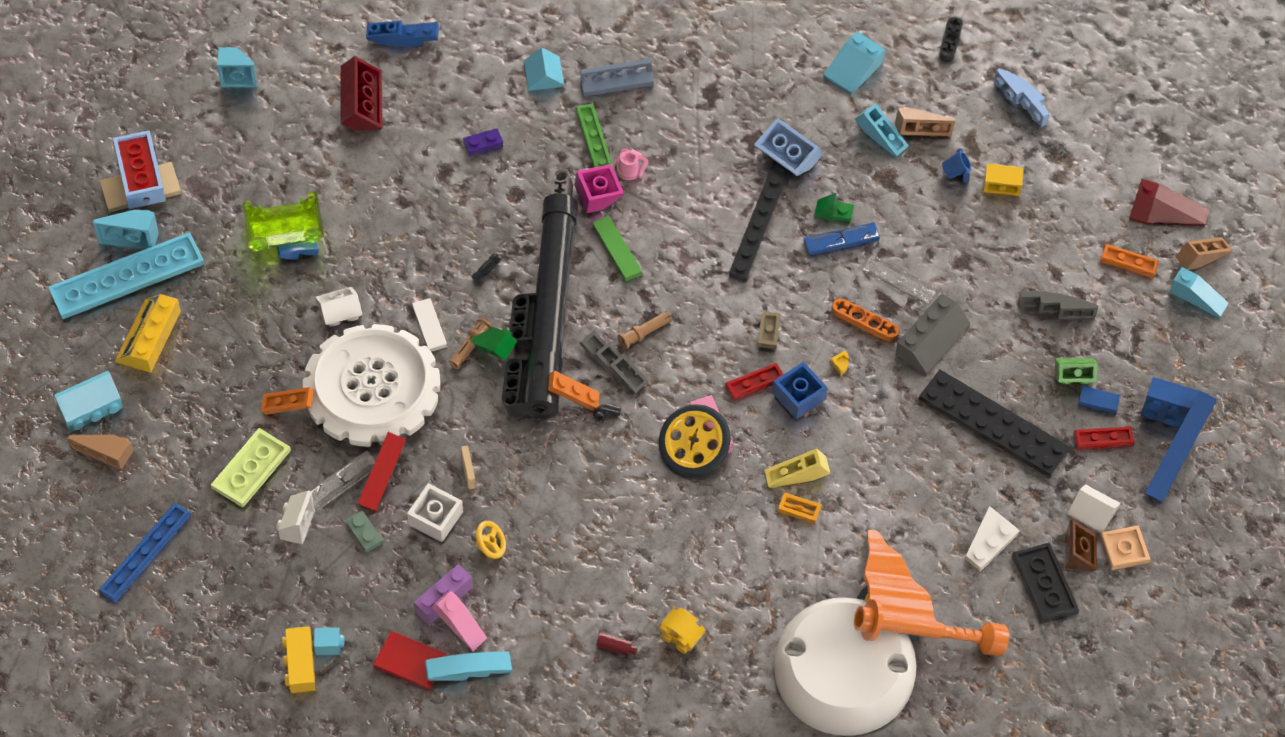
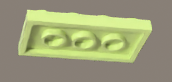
(250, 467)

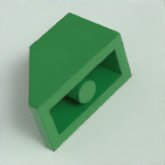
(495, 342)

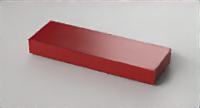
(753, 381)
(1104, 437)

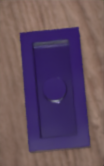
(483, 141)

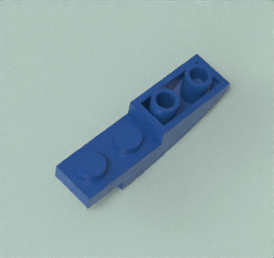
(397, 34)

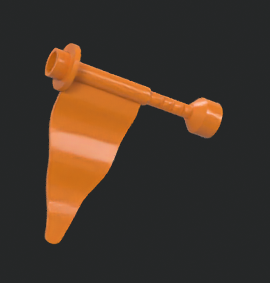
(905, 607)

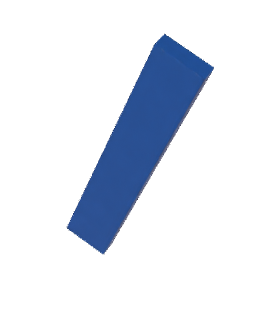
(1180, 446)
(144, 553)

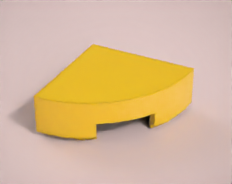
(840, 362)

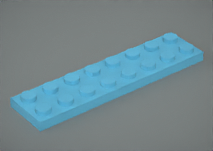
(126, 275)

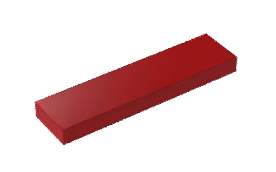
(381, 471)

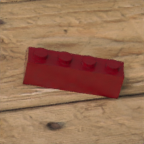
(360, 95)

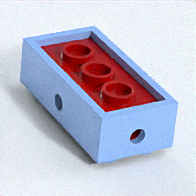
(139, 169)

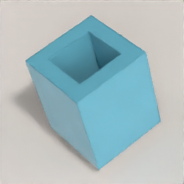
(328, 641)

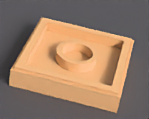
(1125, 547)

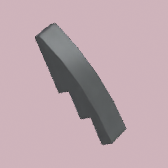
(1065, 306)
(613, 362)

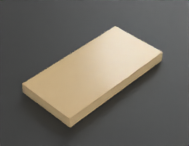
(115, 193)

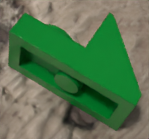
(831, 209)

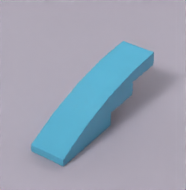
(467, 665)

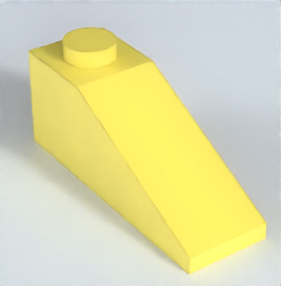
(798, 469)

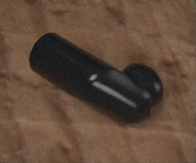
(605, 409)

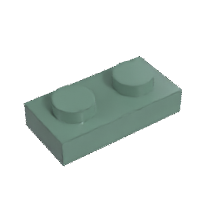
(364, 531)

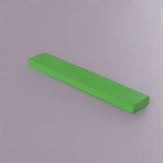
(593, 135)

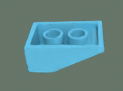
(855, 63)
(128, 229)

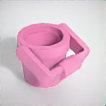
(628, 164)

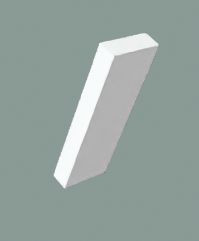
(429, 325)

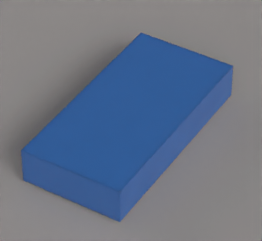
(1099, 399)

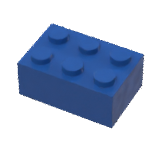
(1168, 402)

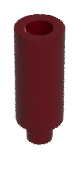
(616, 644)

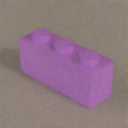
(455, 580)

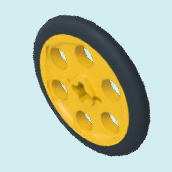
(676, 422)

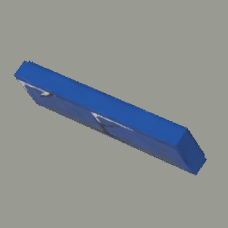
(841, 239)

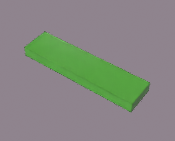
(617, 248)

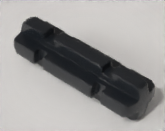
(486, 268)

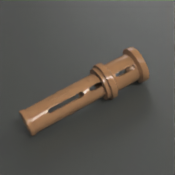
(637, 333)
(467, 347)

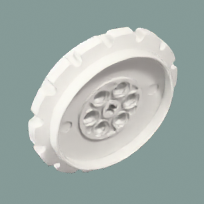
(363, 351)

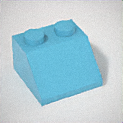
(235, 68)

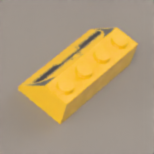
(149, 333)

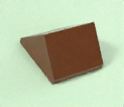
(1080, 547)

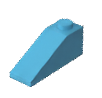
(881, 130)
(1198, 292)

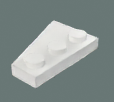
(990, 539)

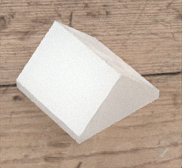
(1093, 509)

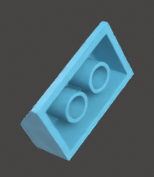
(88, 401)

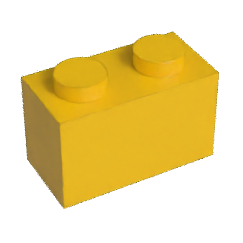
(1003, 179)

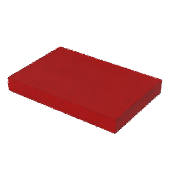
(406, 659)

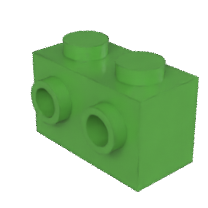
(1076, 370)

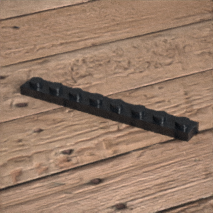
(759, 222)

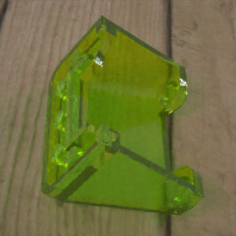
(283, 223)

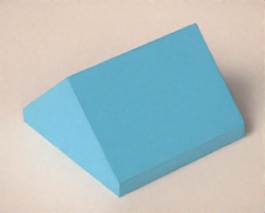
(543, 70)

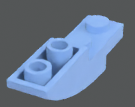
(1020, 91)

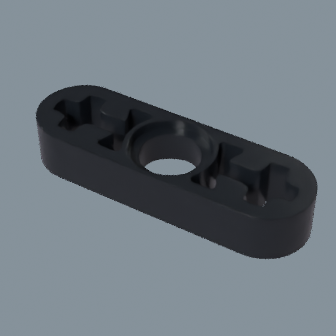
(950, 33)

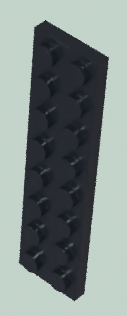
(995, 423)

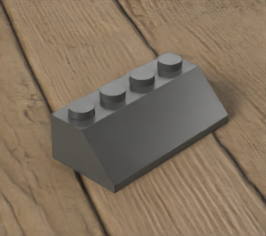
(932, 334)

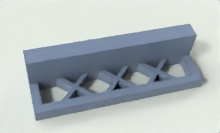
(616, 80)

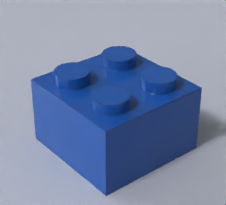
(799, 390)

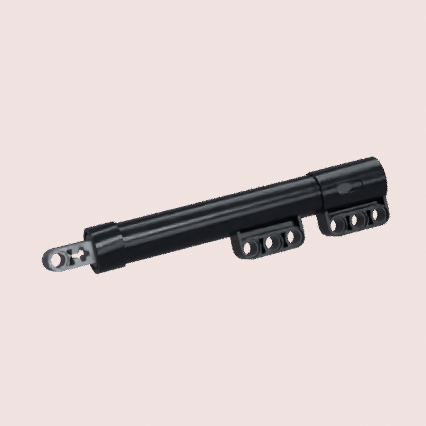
(540, 316)

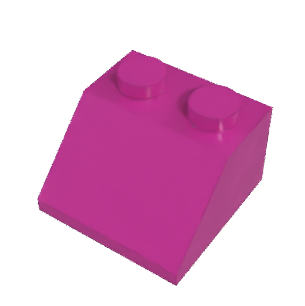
(598, 187)

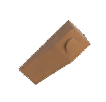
(924, 123)
(1202, 252)
(105, 448)

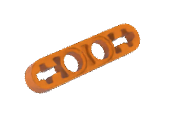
(867, 317)

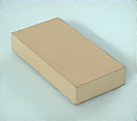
(468, 468)

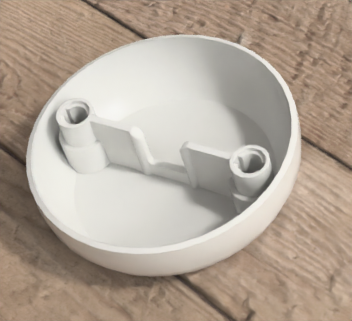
(839, 677)

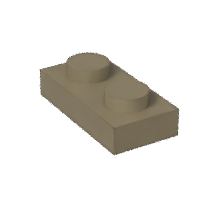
(769, 330)

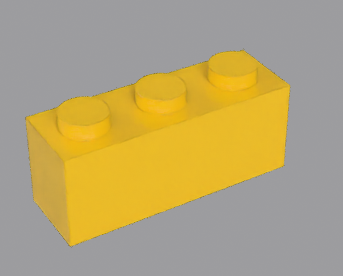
(299, 660)

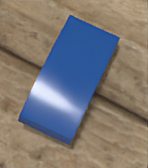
(293, 250)

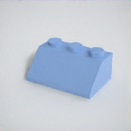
(788, 147)

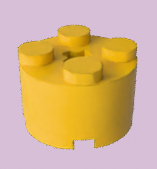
(681, 629)

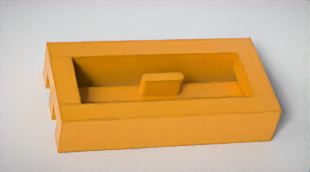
(799, 511)

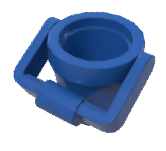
(958, 165)

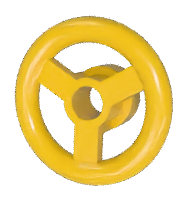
(488, 541)

